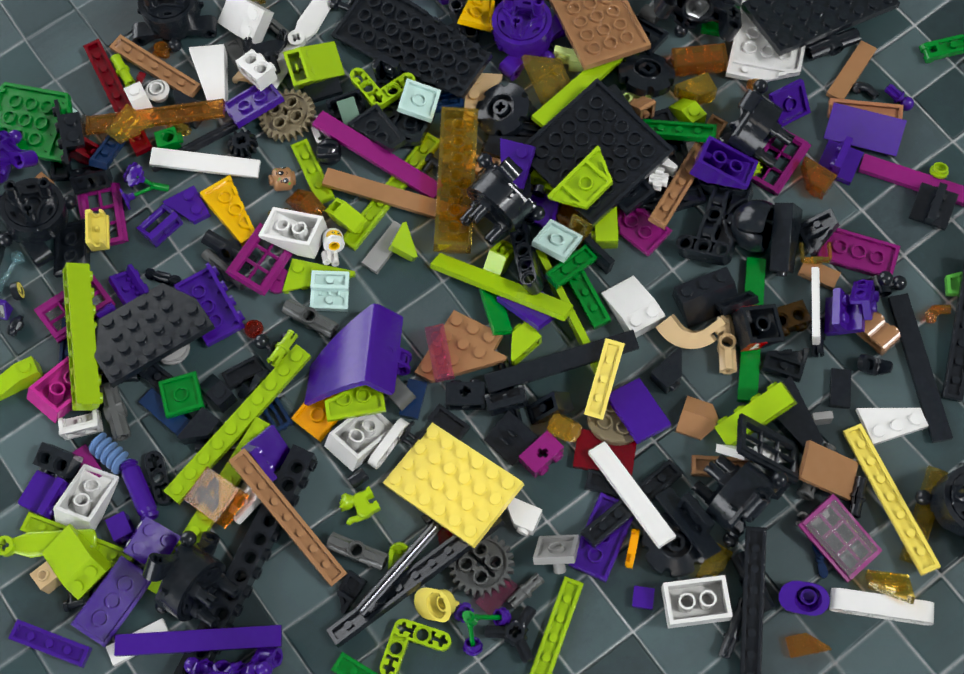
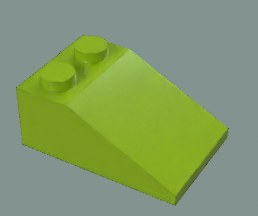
(76, 562)

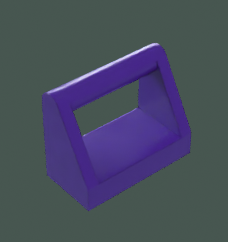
(164, 229)

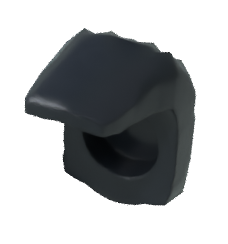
(873, 365)

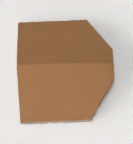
(697, 418)

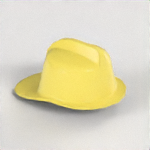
(435, 604)

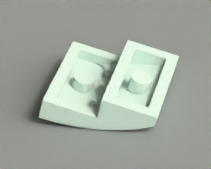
(330, 290)

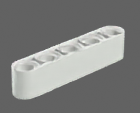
(881, 606)

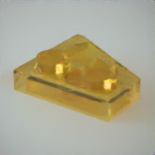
(128, 124)

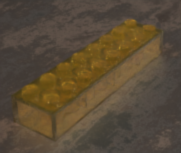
(455, 175)

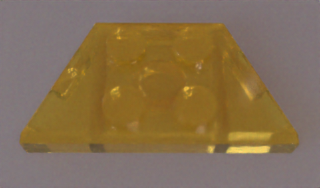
(546, 76)

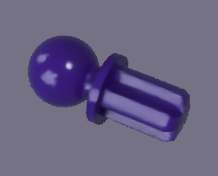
(898, 96)

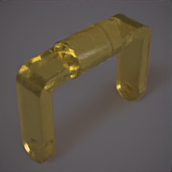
(815, 259)

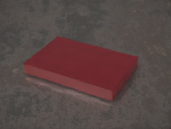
(588, 441)

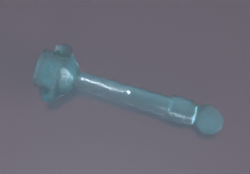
(17, 258)

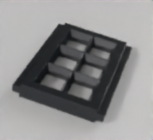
(756, 456)

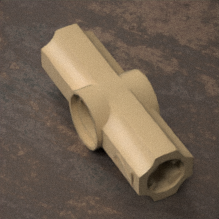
(727, 355)

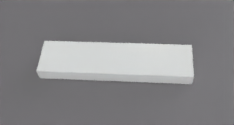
(815, 306)

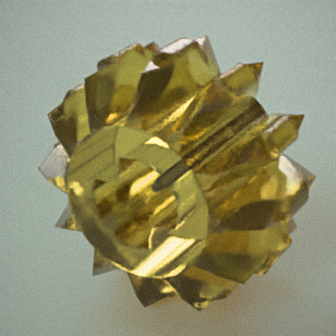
(564, 427)

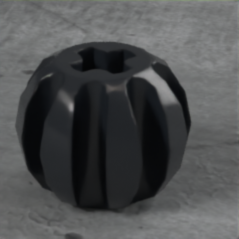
(329, 152)

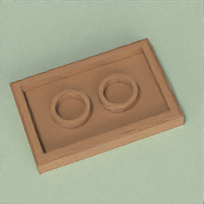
(828, 470)

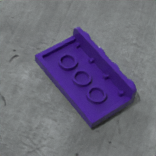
(215, 302)

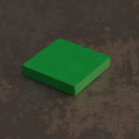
(181, 394)

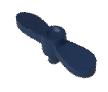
(819, 559)

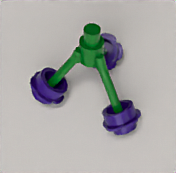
(466, 614)

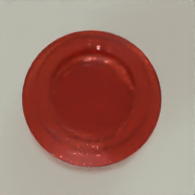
(253, 328)

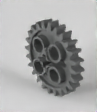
(468, 577)

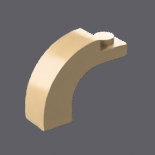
(685, 338)

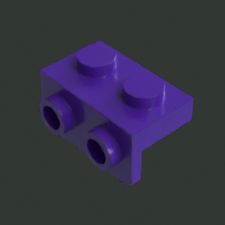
(128, 284)
(864, 293)

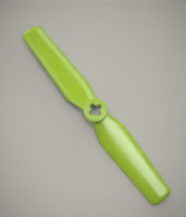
(34, 543)

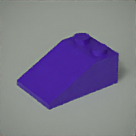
(723, 165)

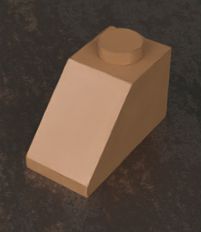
(643, 106)

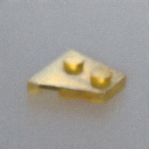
(891, 584)

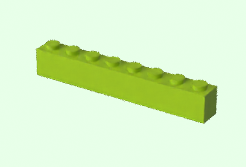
(81, 337)

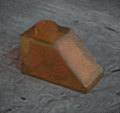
(816, 178)
(305, 202)

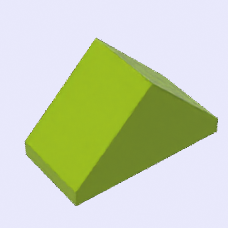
(403, 244)

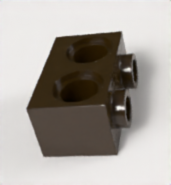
(786, 315)

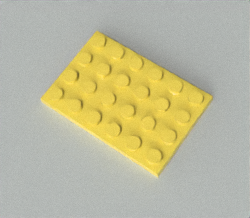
(453, 485)

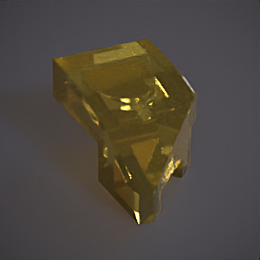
(716, 563)

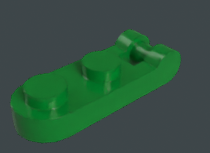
(943, 48)

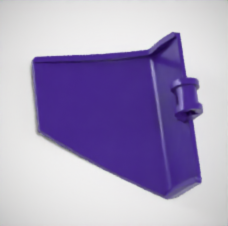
(361, 355)

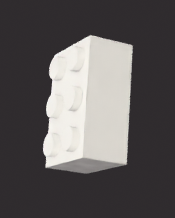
(696, 601)

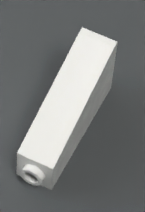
(212, 70)

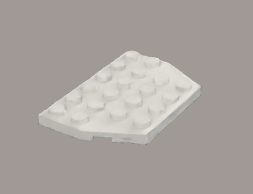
(755, 58)

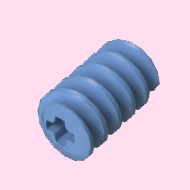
(108, 452)

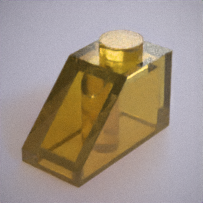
(698, 89)

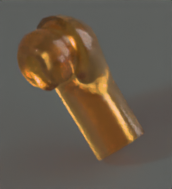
(935, 310)

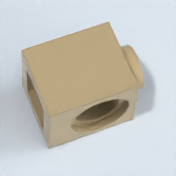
(45, 578)

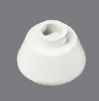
(157, 90)

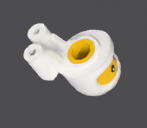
(333, 243)

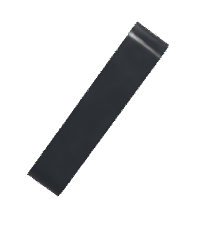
(526, 259)

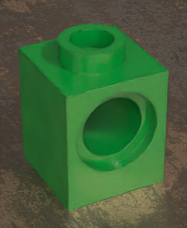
(163, 136)

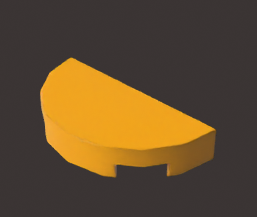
(632, 548)

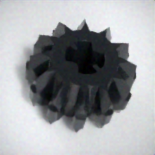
(242, 144)

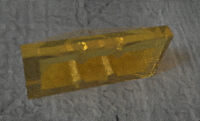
(580, 226)

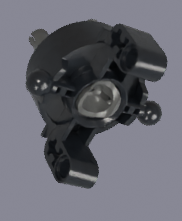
(693, 12)

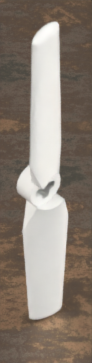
(305, 29)

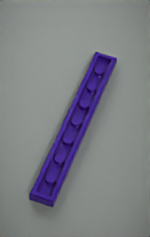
(198, 640)

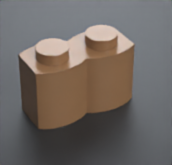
(880, 334)

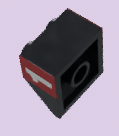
(757, 326)

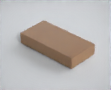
(828, 276)

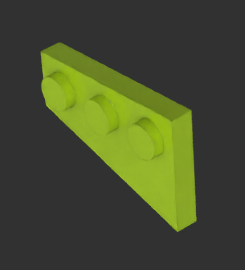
(355, 403)

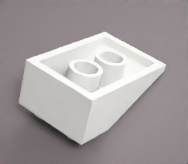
(246, 19)
(294, 231)
(633, 306)
(357, 439)
(86, 498)

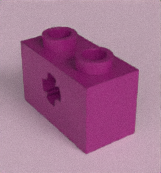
(544, 444)

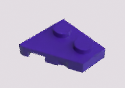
(188, 205)

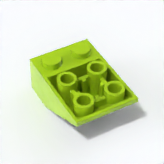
(313, 64)

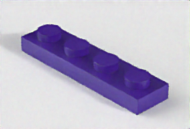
(50, 643)

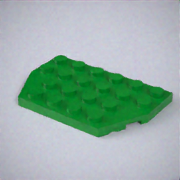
(31, 113)

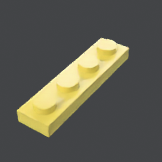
(604, 379)

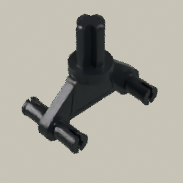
(269, 49)

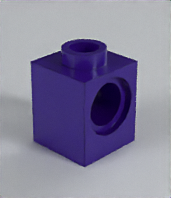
(120, 528)

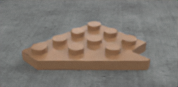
(469, 345)

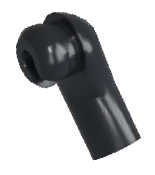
(867, 88)

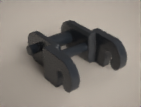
(407, 429)

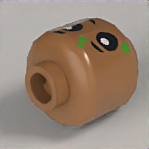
(282, 179)

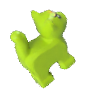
(360, 502)

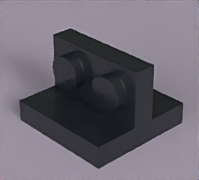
(933, 205)

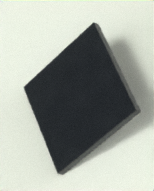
(510, 437)

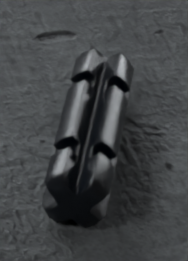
(162, 277)

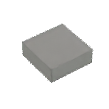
(822, 418)

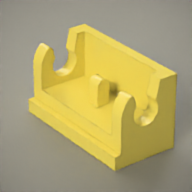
(97, 230)

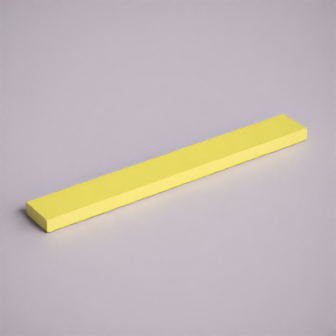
(891, 500)

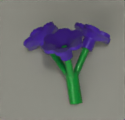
(134, 176)

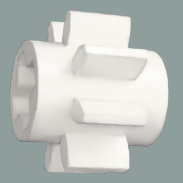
(658, 179)

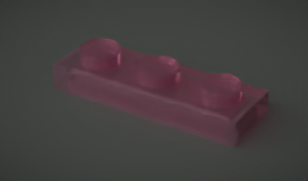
(439, 353)

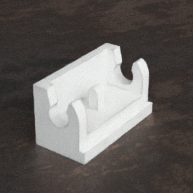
(80, 425)

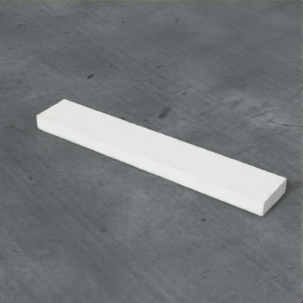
(205, 163)
(632, 495)

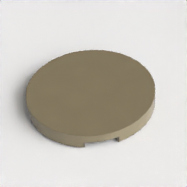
(610, 428)

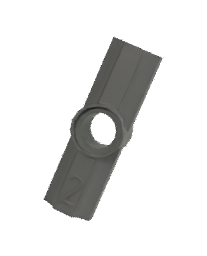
(319, 323)
(115, 412)
(368, 556)

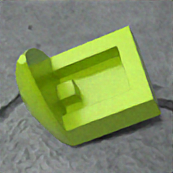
(395, 552)

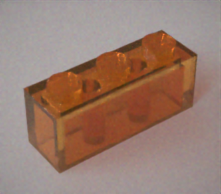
(699, 59)

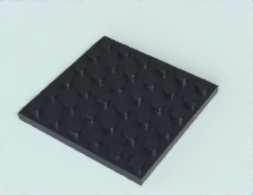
(600, 119)

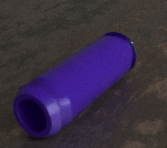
(138, 489)

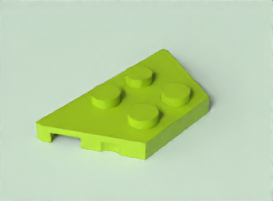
(584, 182)

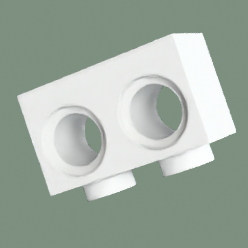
(256, 69)

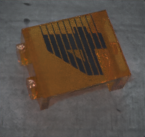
(216, 497)

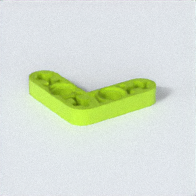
(381, 93)
(404, 639)

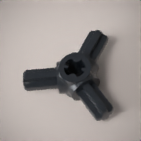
(519, 643)

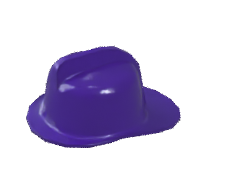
(804, 598)

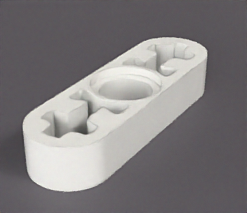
(388, 443)

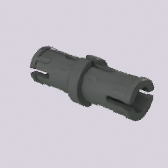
(525, 591)

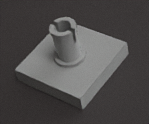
(556, 551)

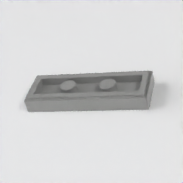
(379, 253)

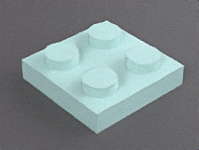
(418, 100)
(557, 240)

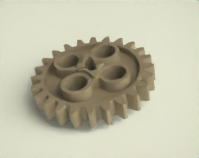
(282, 120)

